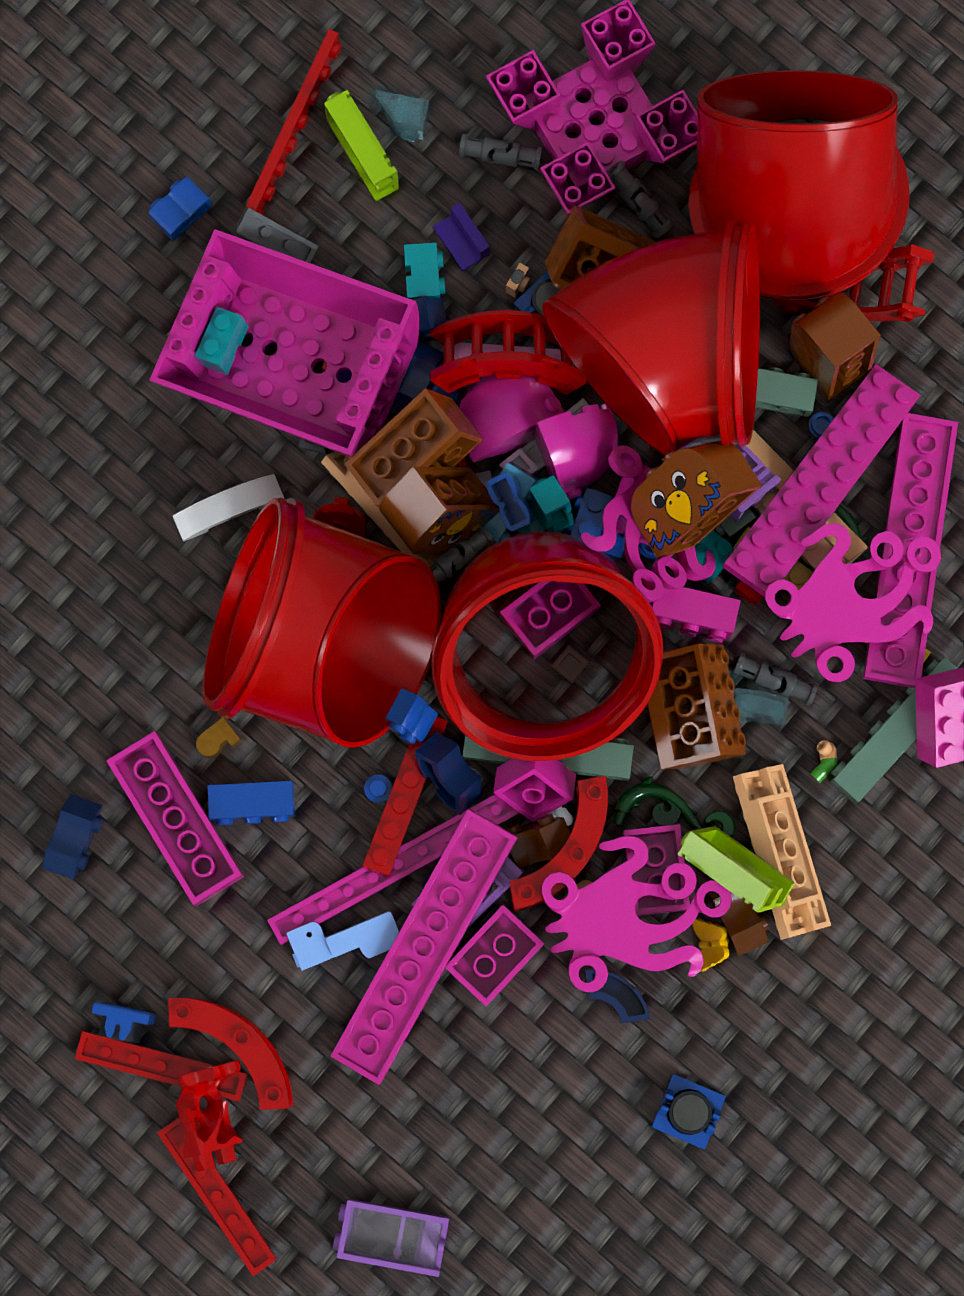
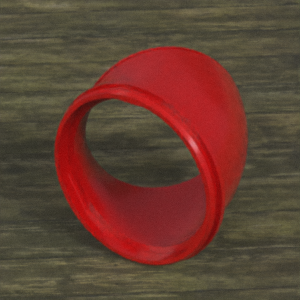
(818, 193)
(670, 336)
(521, 562)
(320, 628)

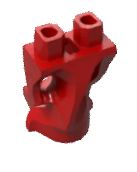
(210, 1128)

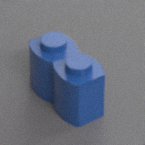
(179, 208)
(507, 494)
(411, 717)

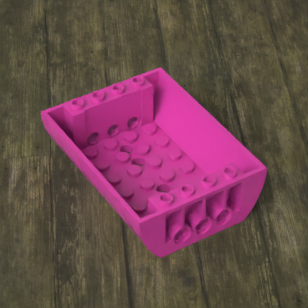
(311, 320)

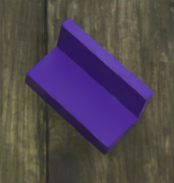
(462, 238)

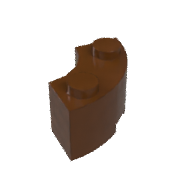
(538, 840)
(742, 923)

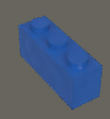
(251, 802)

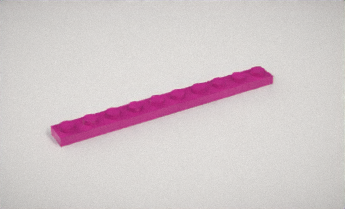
(365, 883)

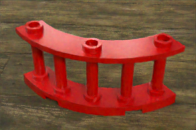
(907, 257)
(504, 363)
(572, 858)
(245, 1040)

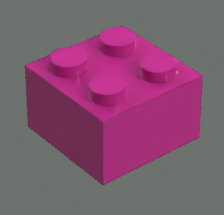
(534, 786)

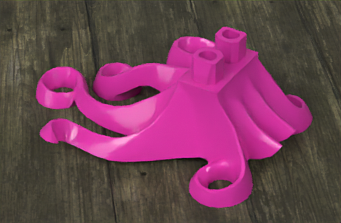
(618, 518)
(832, 611)
(604, 918)

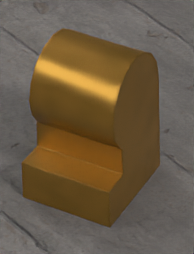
(215, 737)

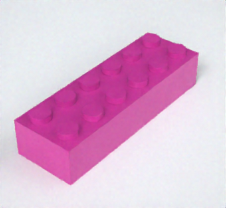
(175, 818)

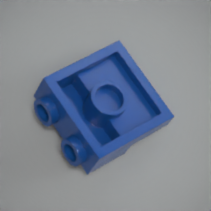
(589, 519)

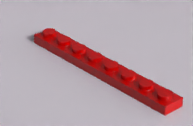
(295, 121)

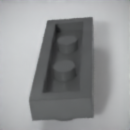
(274, 236)

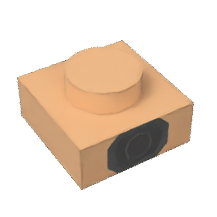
(519, 280)

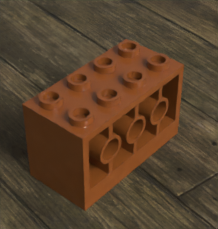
(587, 243)
(423, 434)
(695, 708)

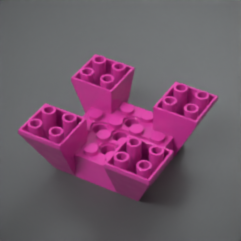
(615, 48)

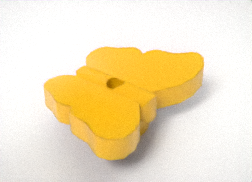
(713, 942)

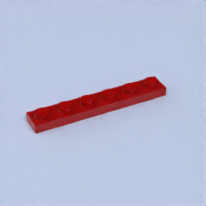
(399, 809)
(150, 1063)
(221, 1203)

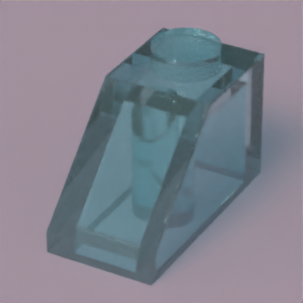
(404, 113)
(761, 706)

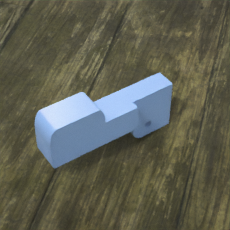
(371, 935)

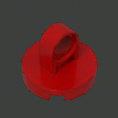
(342, 516)

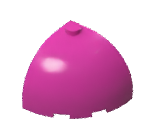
(507, 412)
(577, 446)

